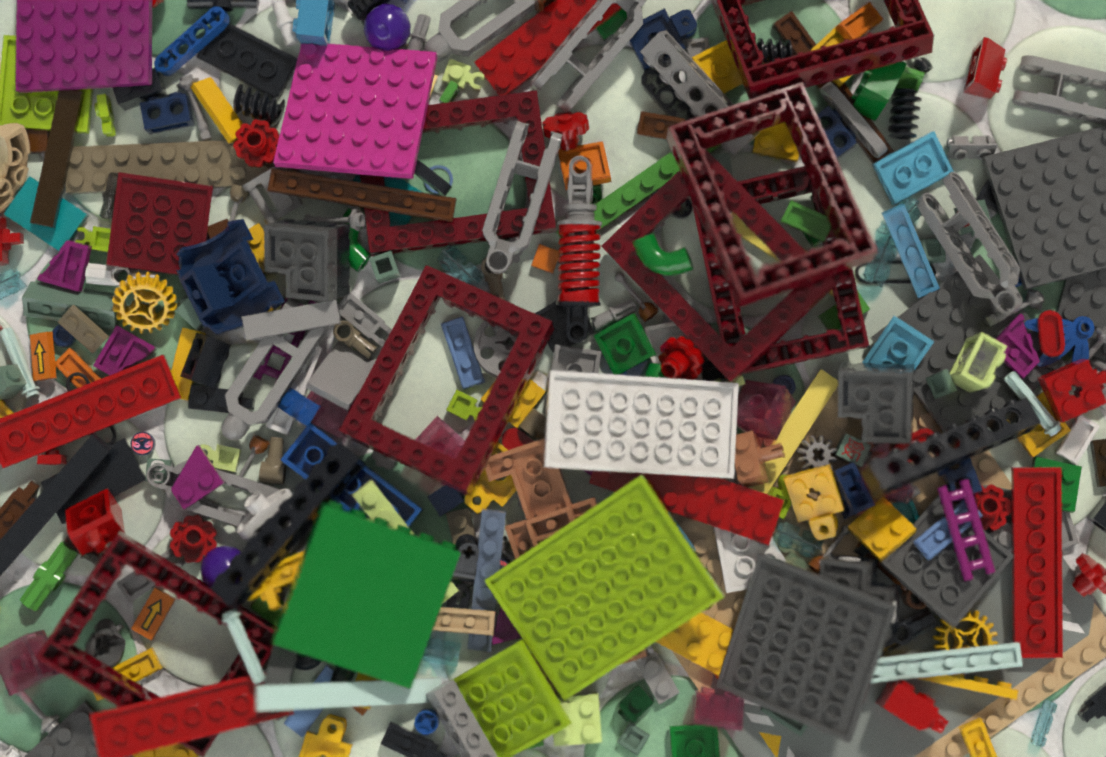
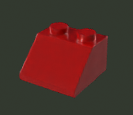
(985, 69)

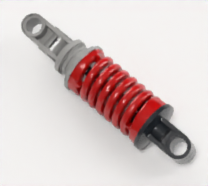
(577, 253)

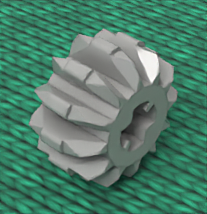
(808, 454)

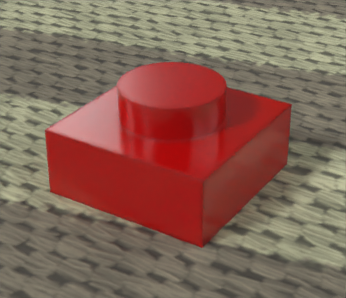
(52, 457)

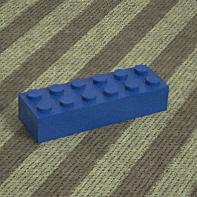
(312, 448)

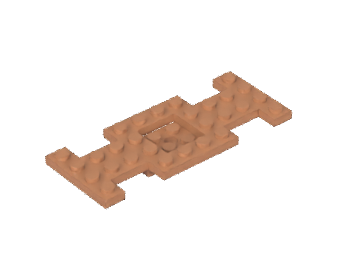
(541, 496)

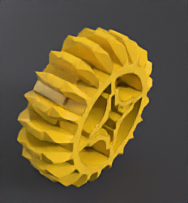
(132, 312)
(979, 624)

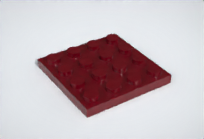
(155, 221)

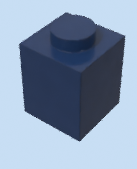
(445, 499)

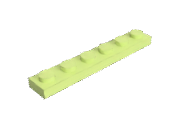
(377, 505)

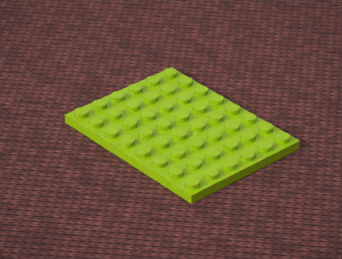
(604, 587)

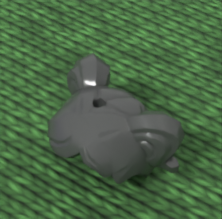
(106, 642)

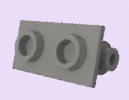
(962, 149)

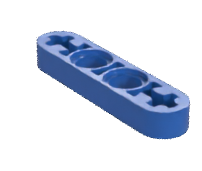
(194, 44)

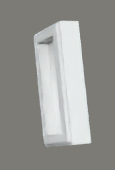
(1077, 440)

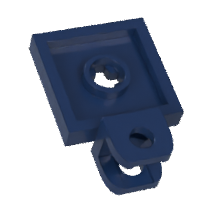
(660, 22)

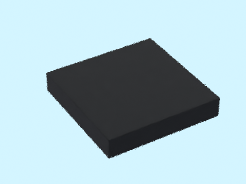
(558, 317)

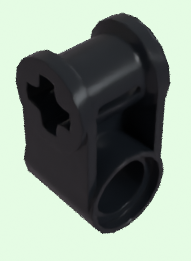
(467, 562)

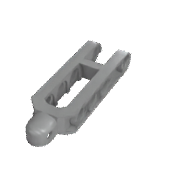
(448, 43)
(595, 68)
(1055, 103)
(946, 231)
(502, 251)
(241, 419)
(206, 508)

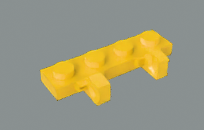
(279, 578)

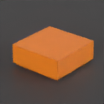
(545, 259)

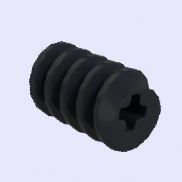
(774, 51)
(258, 107)
(903, 114)

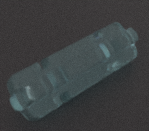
(1044, 723)

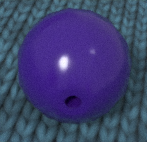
(387, 27)
(217, 562)

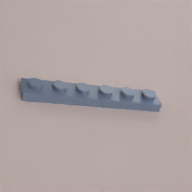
(488, 563)

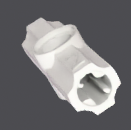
(108, 275)

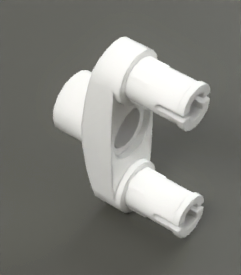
(260, 510)

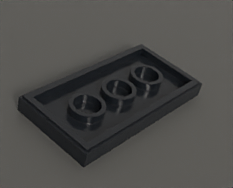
(249, 60)
(116, 471)

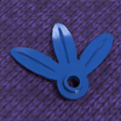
(1073, 337)

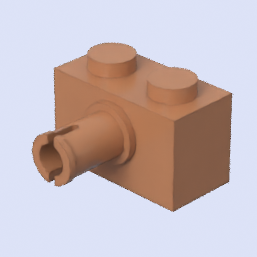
(751, 458)

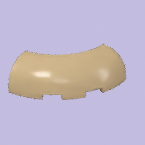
(13, 161)

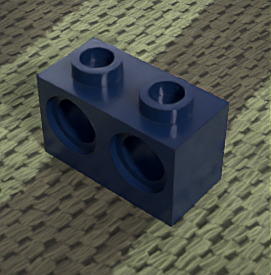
(166, 120)
(837, 130)
(965, 471)
(852, 490)

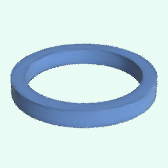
(442, 167)

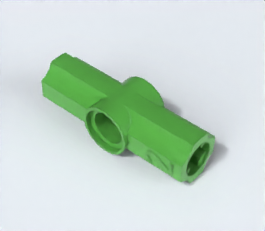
(48, 577)

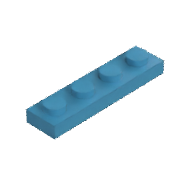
(910, 250)

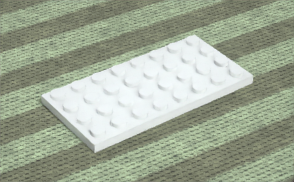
(640, 424)

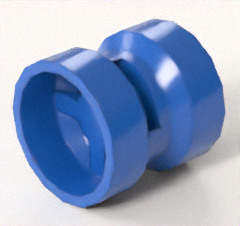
(425, 724)

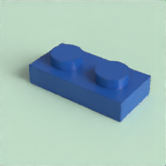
(298, 406)

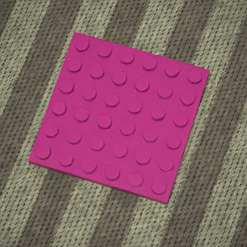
(356, 110)

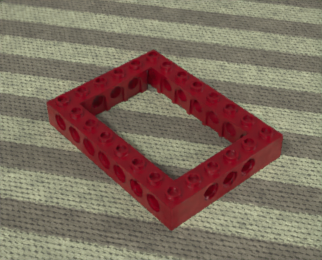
(905, 41)
(787, 105)
(467, 229)
(729, 318)
(766, 332)
(466, 469)
(107, 682)

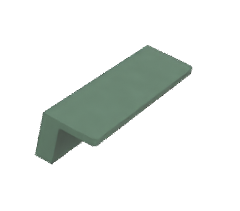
(53, 301)

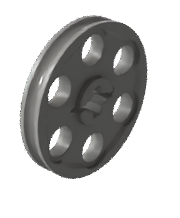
(495, 343)

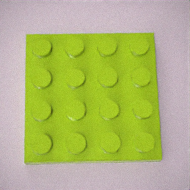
(32, 109)
(512, 700)

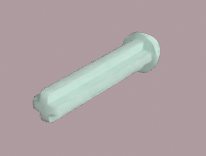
(30, 390)
(1022, 391)
(244, 646)

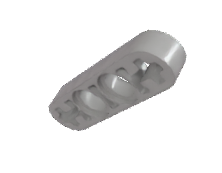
(853, 120)

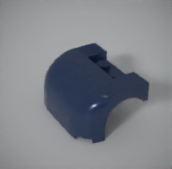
(226, 279)

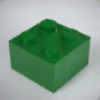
(876, 89)

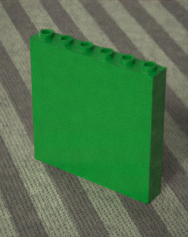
(366, 595)

